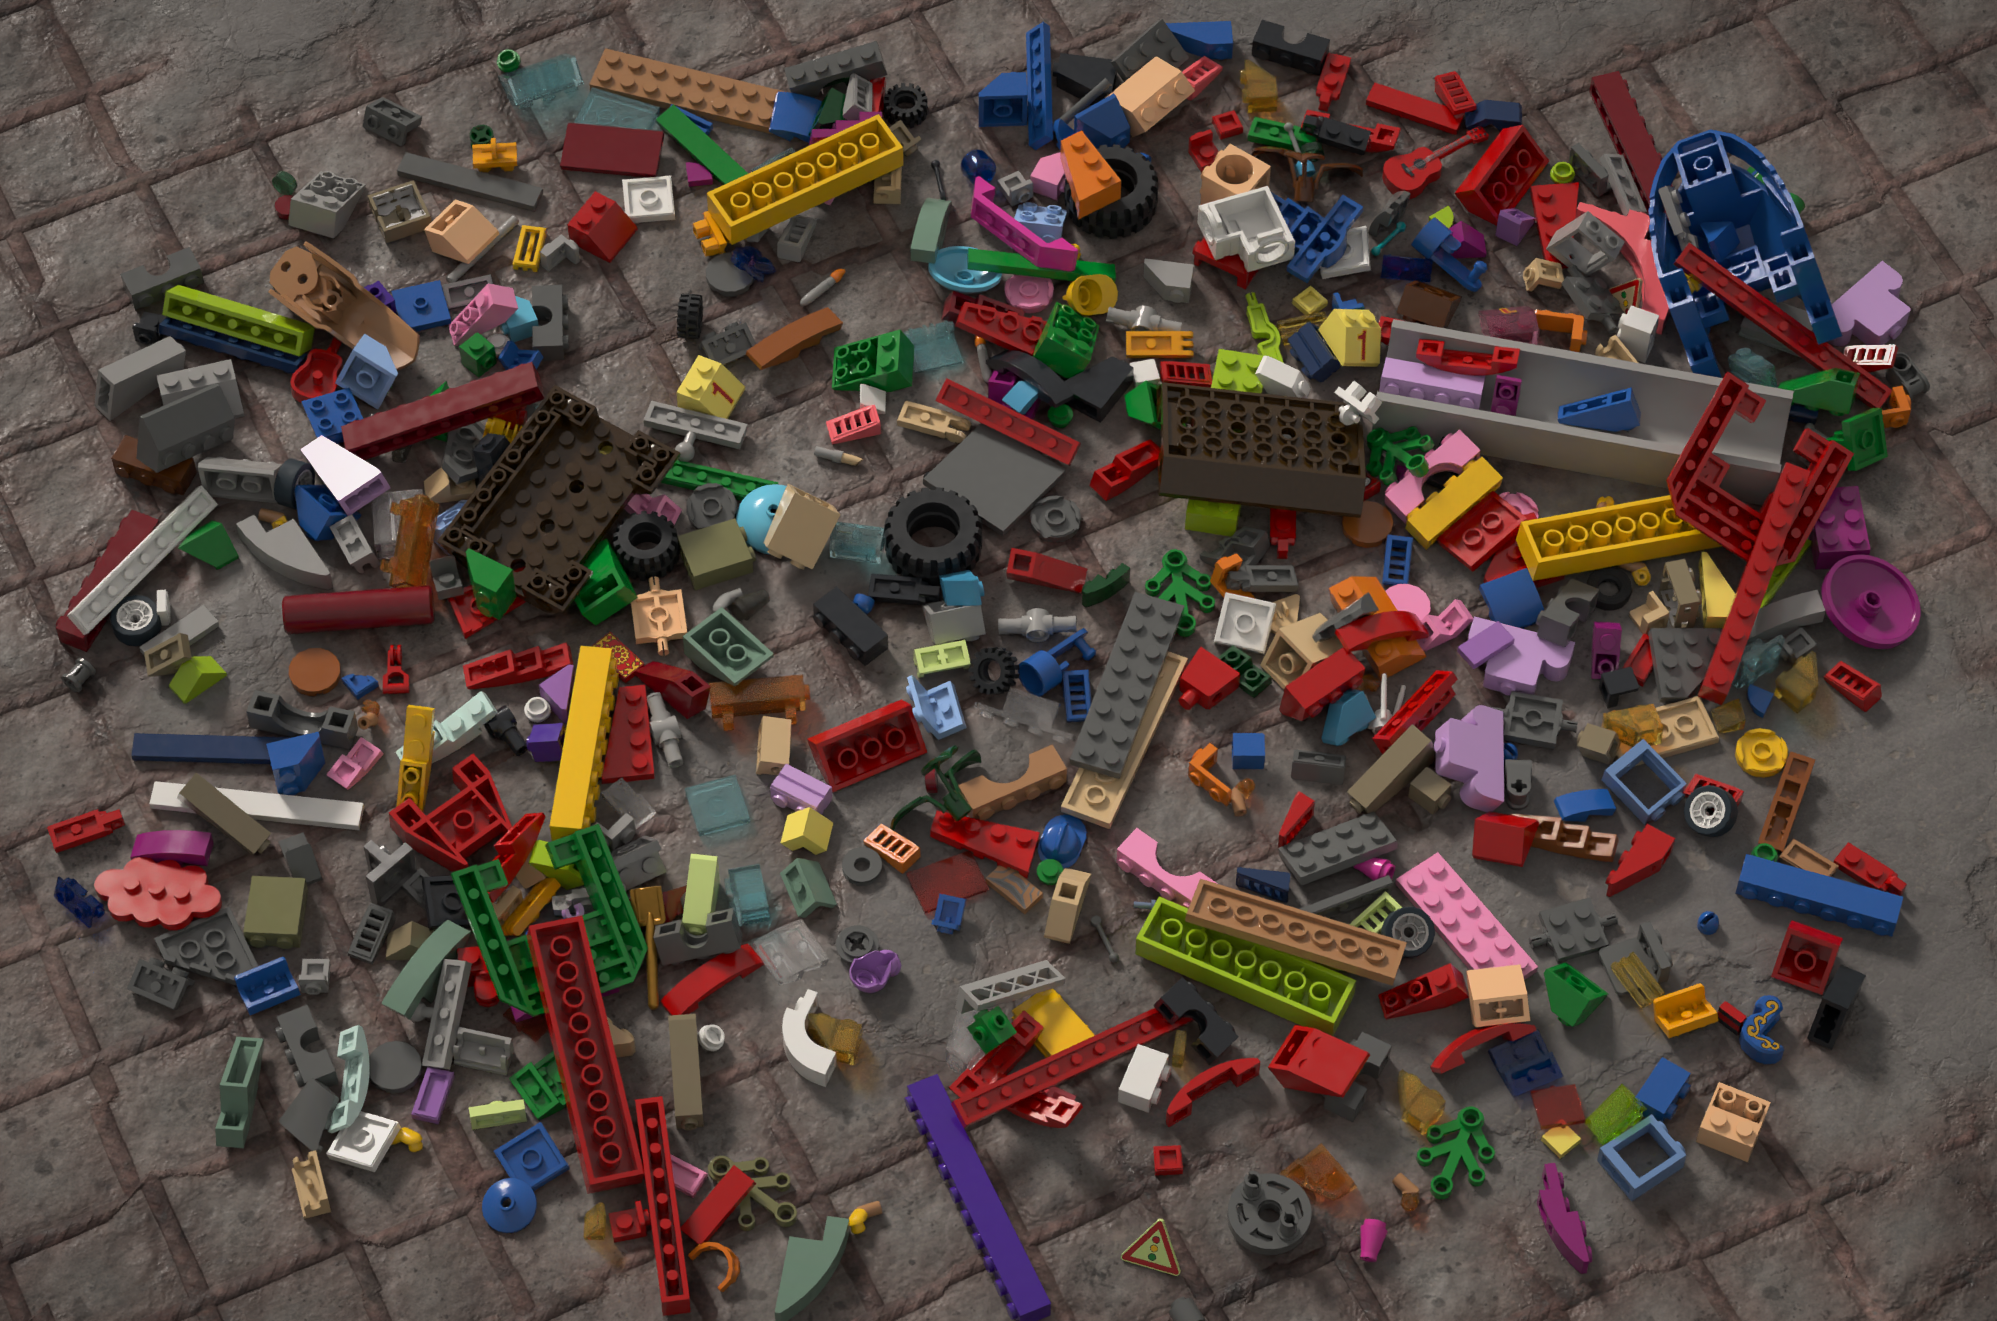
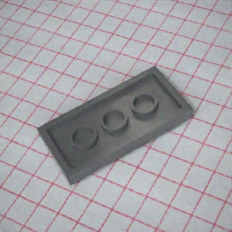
(1337, 848)

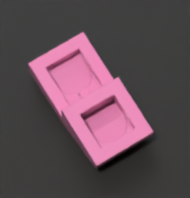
(357, 763)

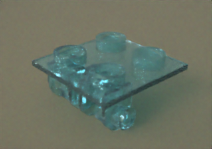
(934, 346)

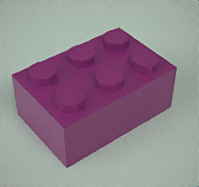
(1839, 529)

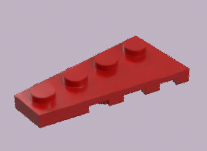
(1553, 209)
(1001, 328)
(468, 615)
(629, 740)
(999, 842)

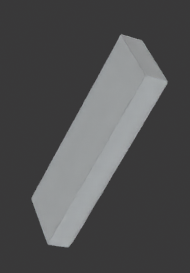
(1622, 183)
(195, 625)

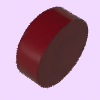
(282, 206)
(931, 782)

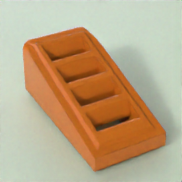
(900, 863)

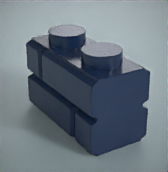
(1313, 352)

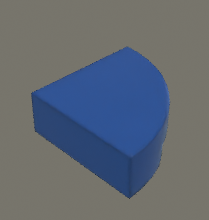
(1062, 131)
(359, 684)
(1759, 699)

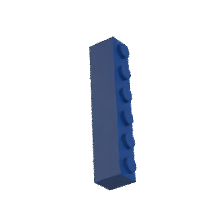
(1819, 895)

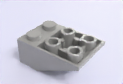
(325, 204)

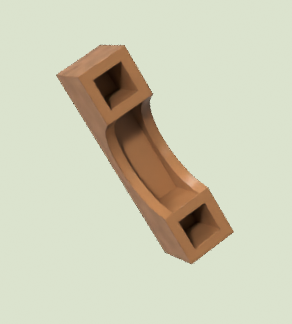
(987, 797)

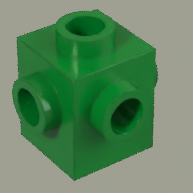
(991, 1029)

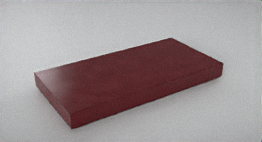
(612, 150)

